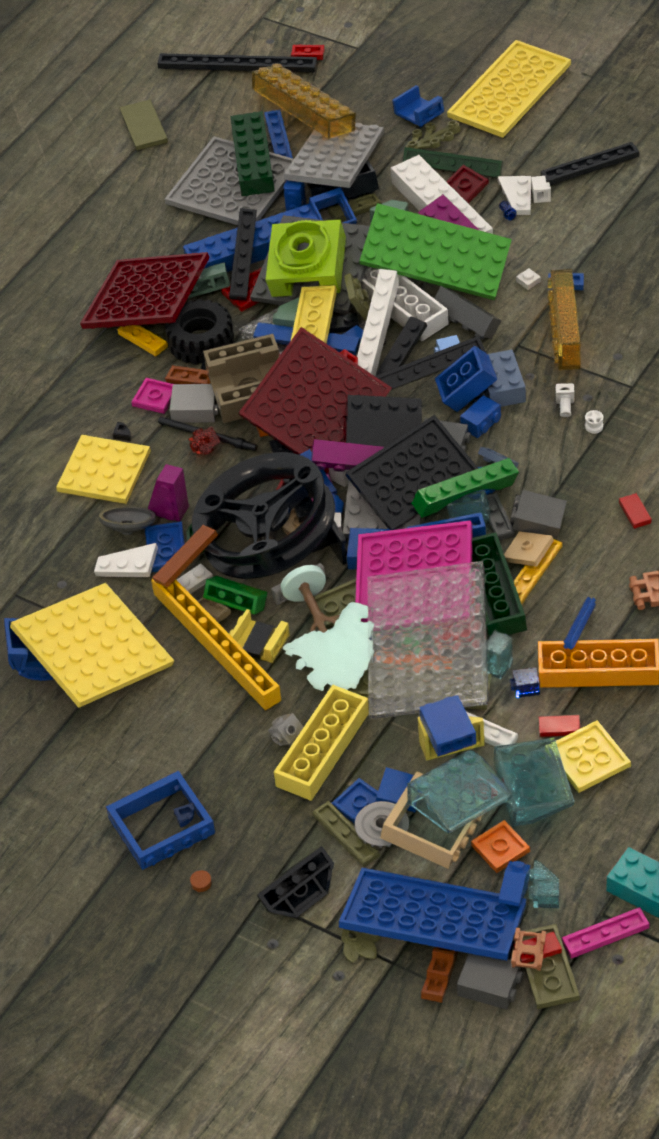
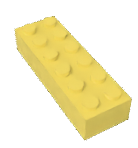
(321, 742)

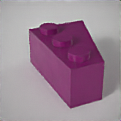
(170, 494)

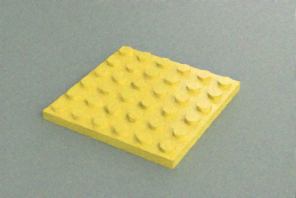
(92, 644)

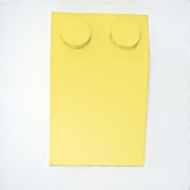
(428, 749)

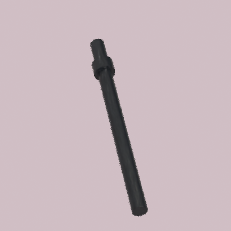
(238, 442)

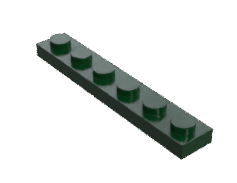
(453, 162)

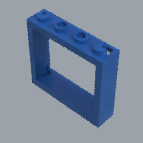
(147, 797)

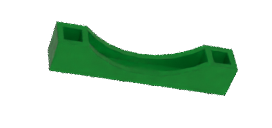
(437, 496)

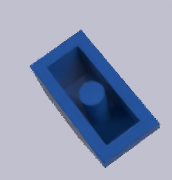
(514, 883)

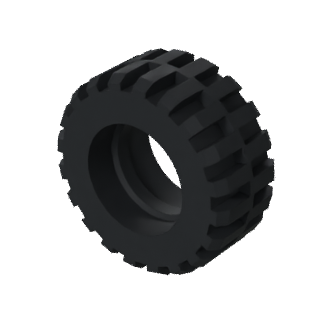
(194, 317)

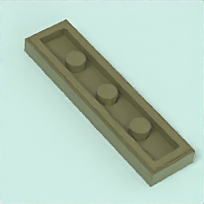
(345, 833)

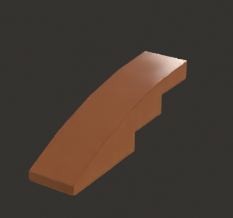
(439, 974)

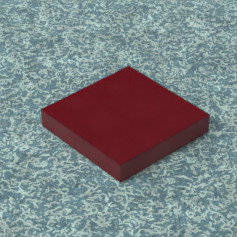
(467, 183)

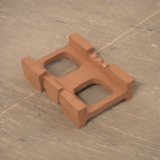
(536, 950)

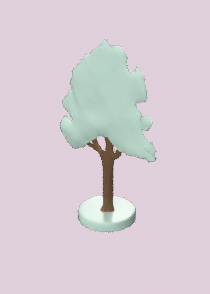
(334, 654)

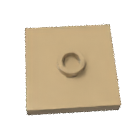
(528, 548)

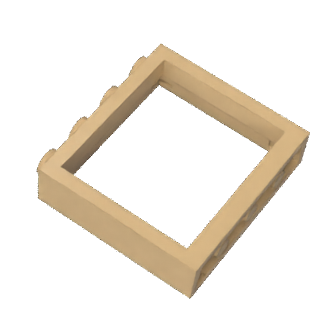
(418, 845)

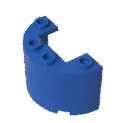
(21, 657)

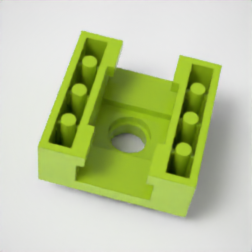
(318, 262)

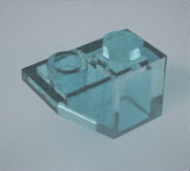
(545, 887)

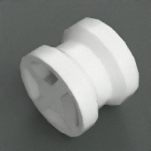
(594, 421)

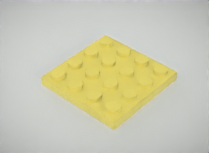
(103, 469)

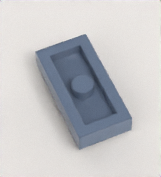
(493, 456)

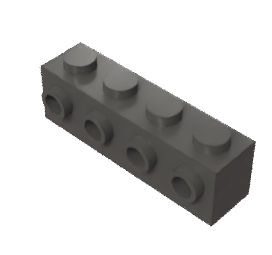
(467, 313)

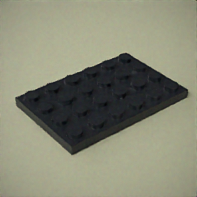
(406, 465)

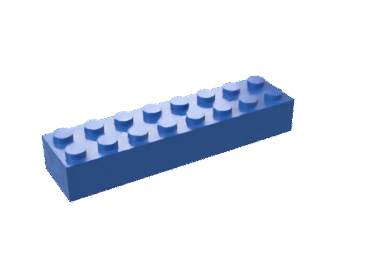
(222, 246)

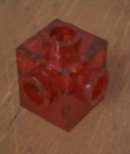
(203, 440)

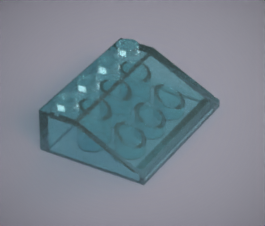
(534, 778)
(457, 791)

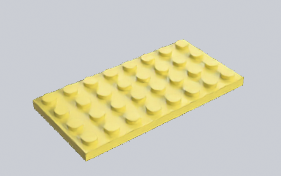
(509, 88)

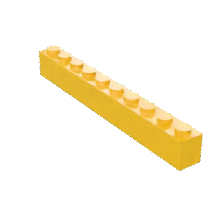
(219, 643)

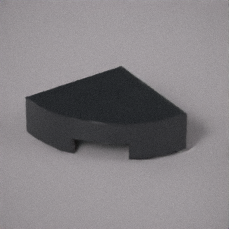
(121, 432)

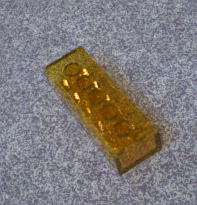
(564, 319)

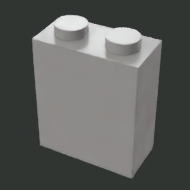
(193, 403)

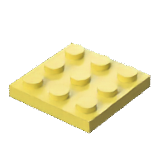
(590, 756)

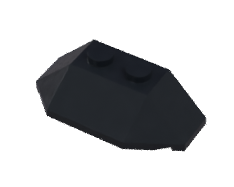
(299, 885)

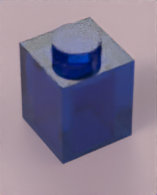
(525, 682)

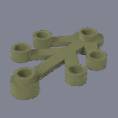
(434, 138)

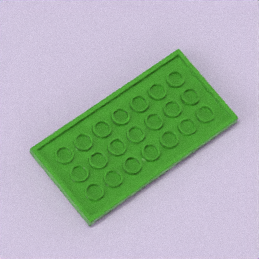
(435, 251)

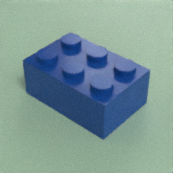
(466, 378)

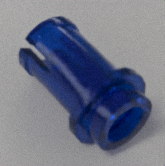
(509, 212)

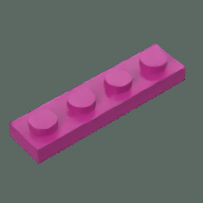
(605, 932)

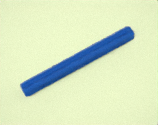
(579, 623)

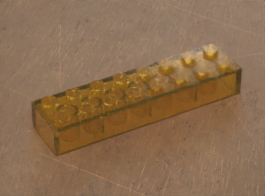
(303, 100)

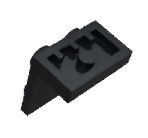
(336, 541)

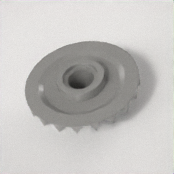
(371, 820)

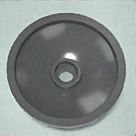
(127, 519)

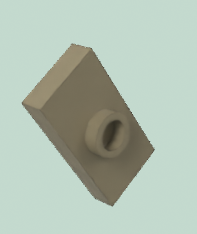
(216, 610)

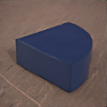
(184, 814)

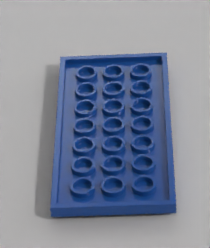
(431, 914)

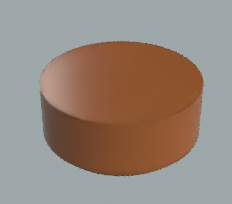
(200, 881)

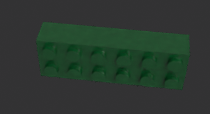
(252, 153)
(502, 601)

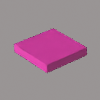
(153, 396)

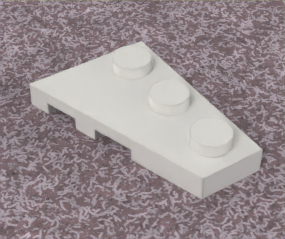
(518, 192)
(127, 563)

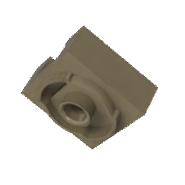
(237, 372)

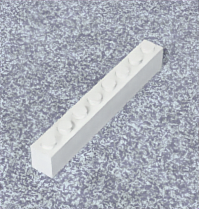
(378, 320)

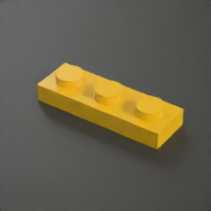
(143, 339)

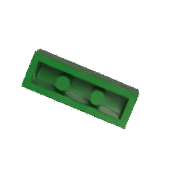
(235, 594)

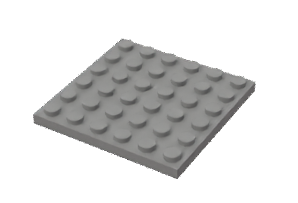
(214, 188)

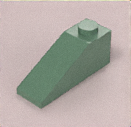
(211, 279)

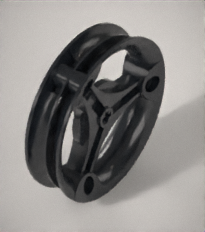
(265, 514)

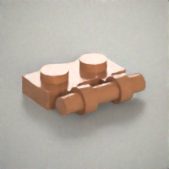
(651, 583)

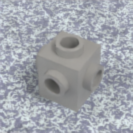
(285, 729)

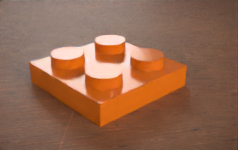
(500, 846)

